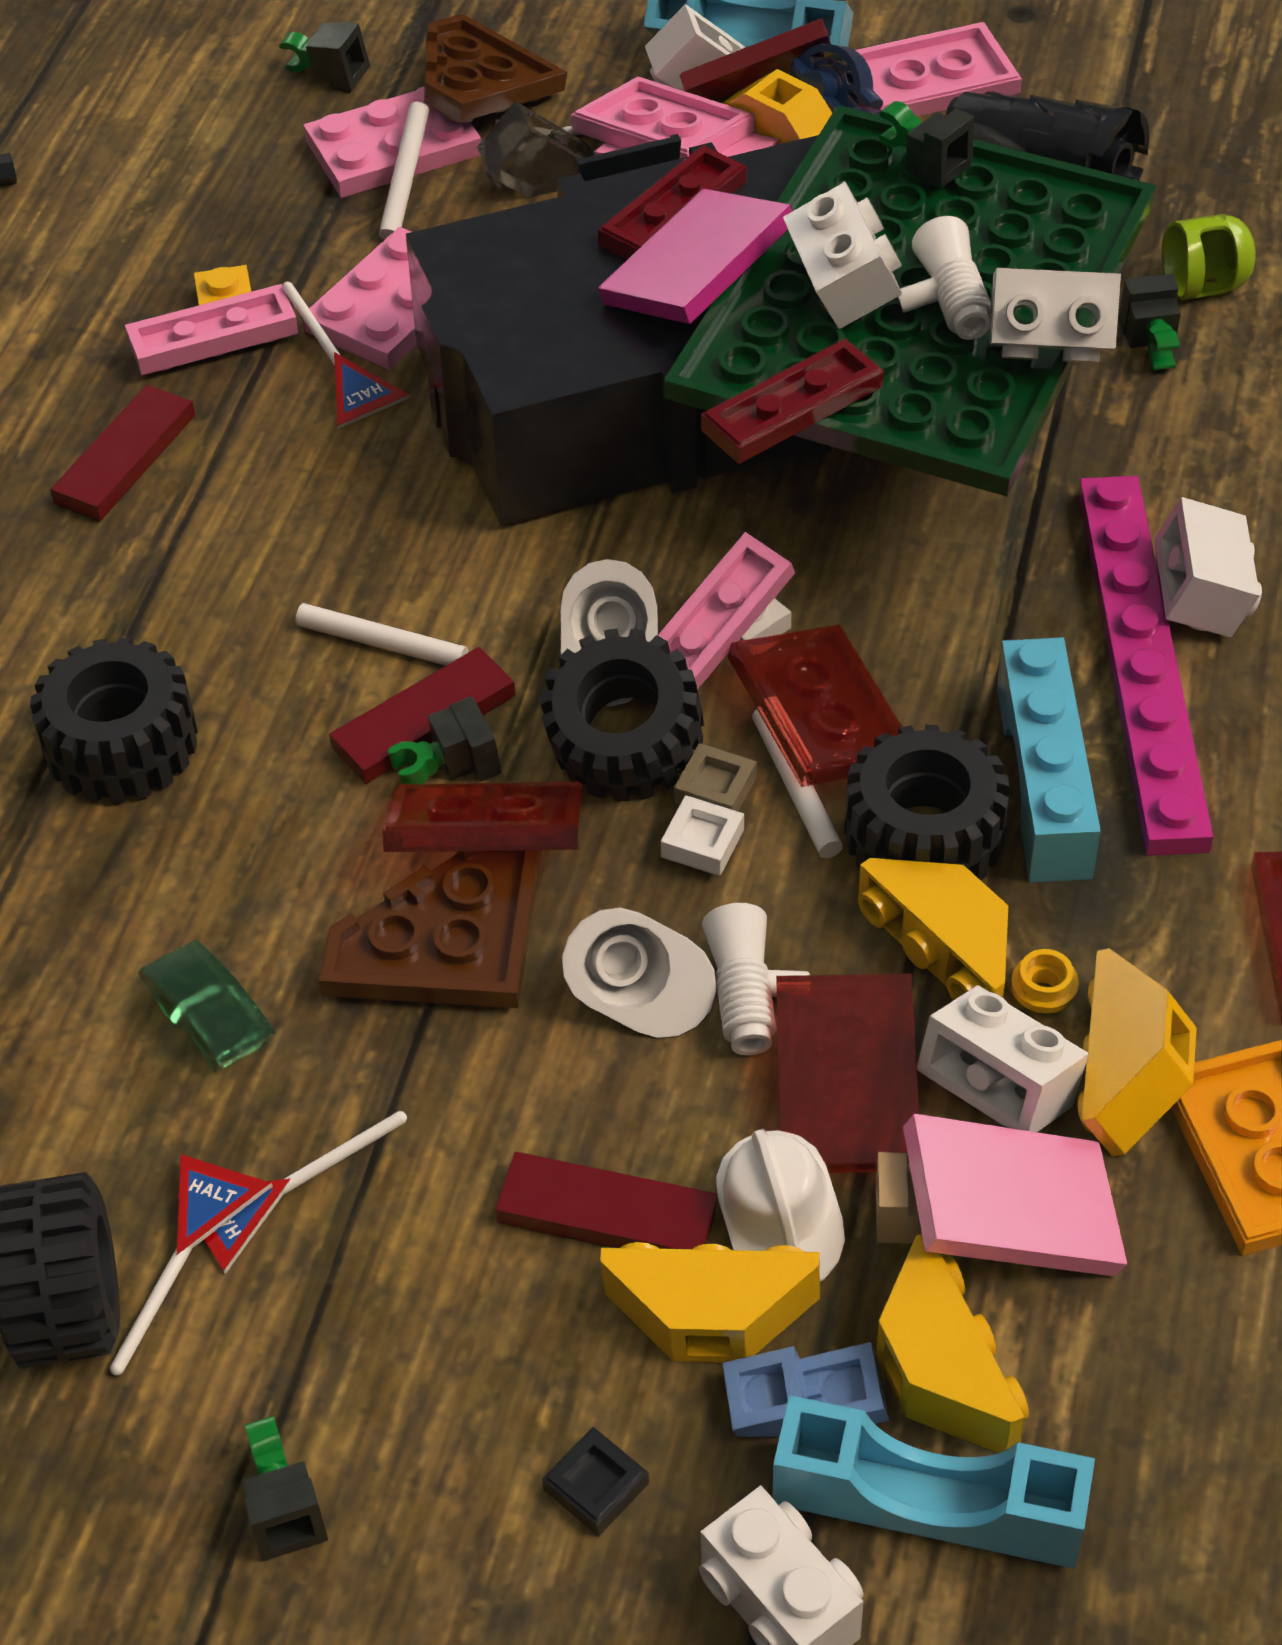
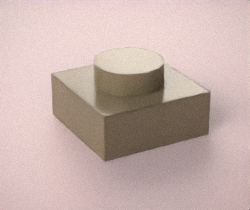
(716, 778)

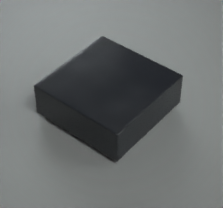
(595, 1481)

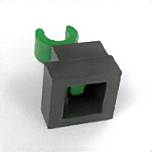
(333, 53)
(934, 148)
(1151, 317)
(459, 743)
(280, 1497)

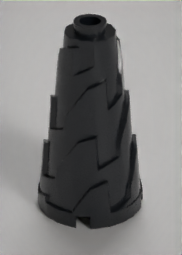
(1069, 132)

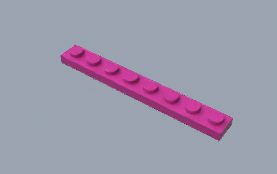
(1144, 669)

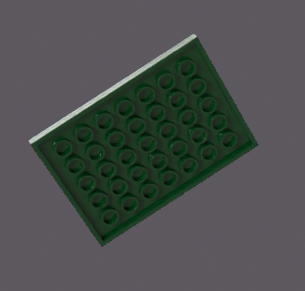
(944, 399)

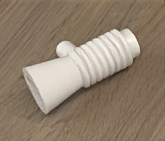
(954, 282)
(742, 979)

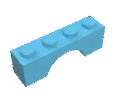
(759, 19)
(1056, 789)
(1009, 1503)

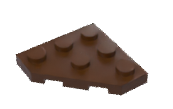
(482, 72)
(441, 935)

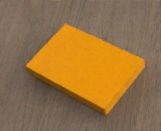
(1236, 1138)

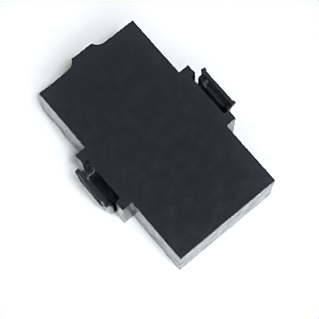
(543, 378)

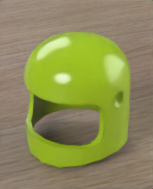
(1207, 249)

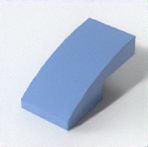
(762, 1384)

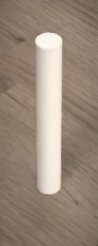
(404, 169)
(378, 635)
(805, 798)

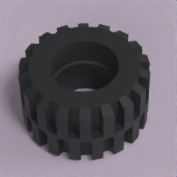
(613, 671)
(119, 755)
(932, 772)
(57, 1271)

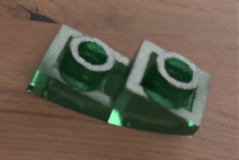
(209, 1003)

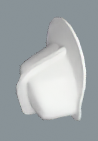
(605, 598)
(639, 972)
(780, 1194)

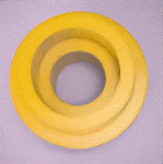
(1045, 967)

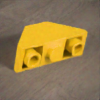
(783, 107)
(940, 919)
(1137, 1054)
(711, 1298)
(944, 1356)

